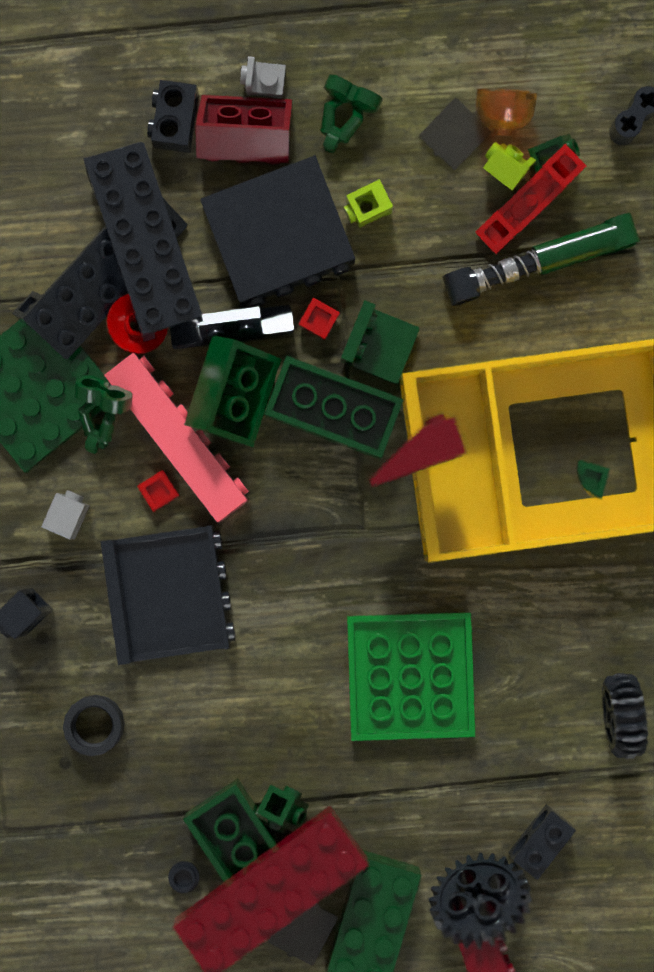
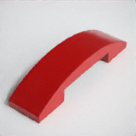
(531, 199)

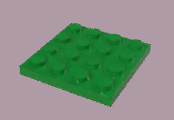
(411, 676)

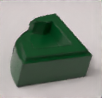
(592, 478)

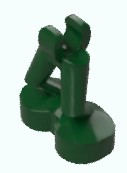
(345, 92)
(110, 399)

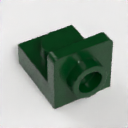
(546, 150)

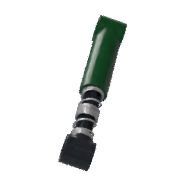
(610, 236)

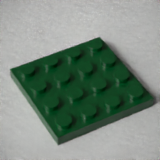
(39, 395)

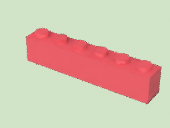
(180, 443)

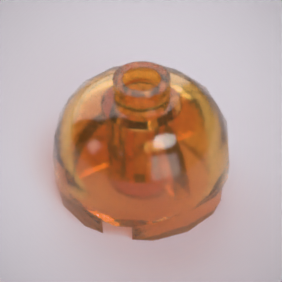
(505, 109)

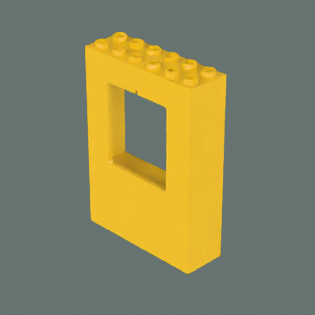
(476, 499)

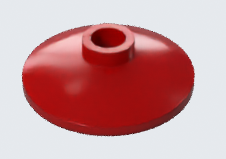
(119, 328)

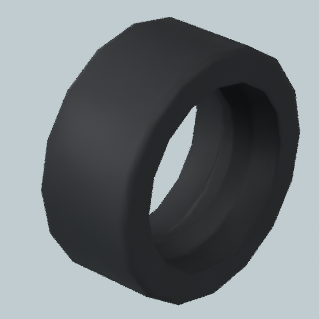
(73, 737)

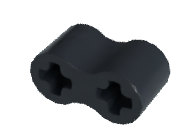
(633, 117)

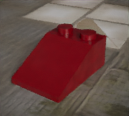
(430, 446)

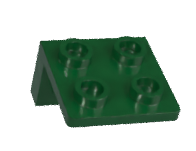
(379, 344)

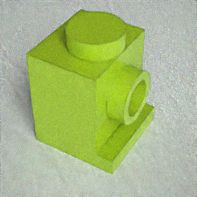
(507, 164)
(372, 194)

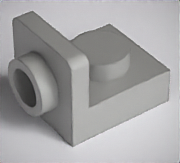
(263, 78)

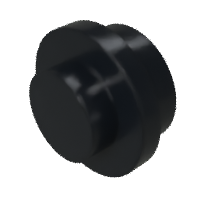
(183, 877)

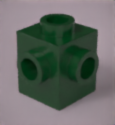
(283, 809)

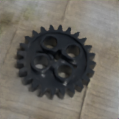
(475, 892)

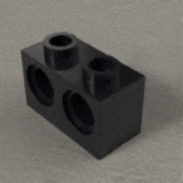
(181, 116)
(23, 613)
(541, 841)

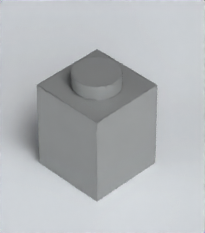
(66, 514)

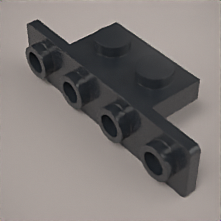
(233, 324)

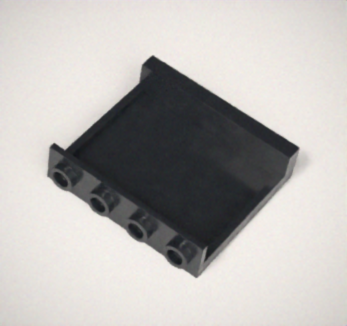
(279, 232)
(167, 594)

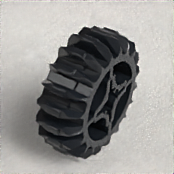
(624, 715)

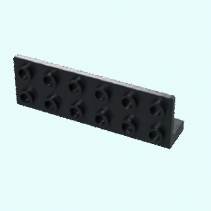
(142, 239)
(81, 294)

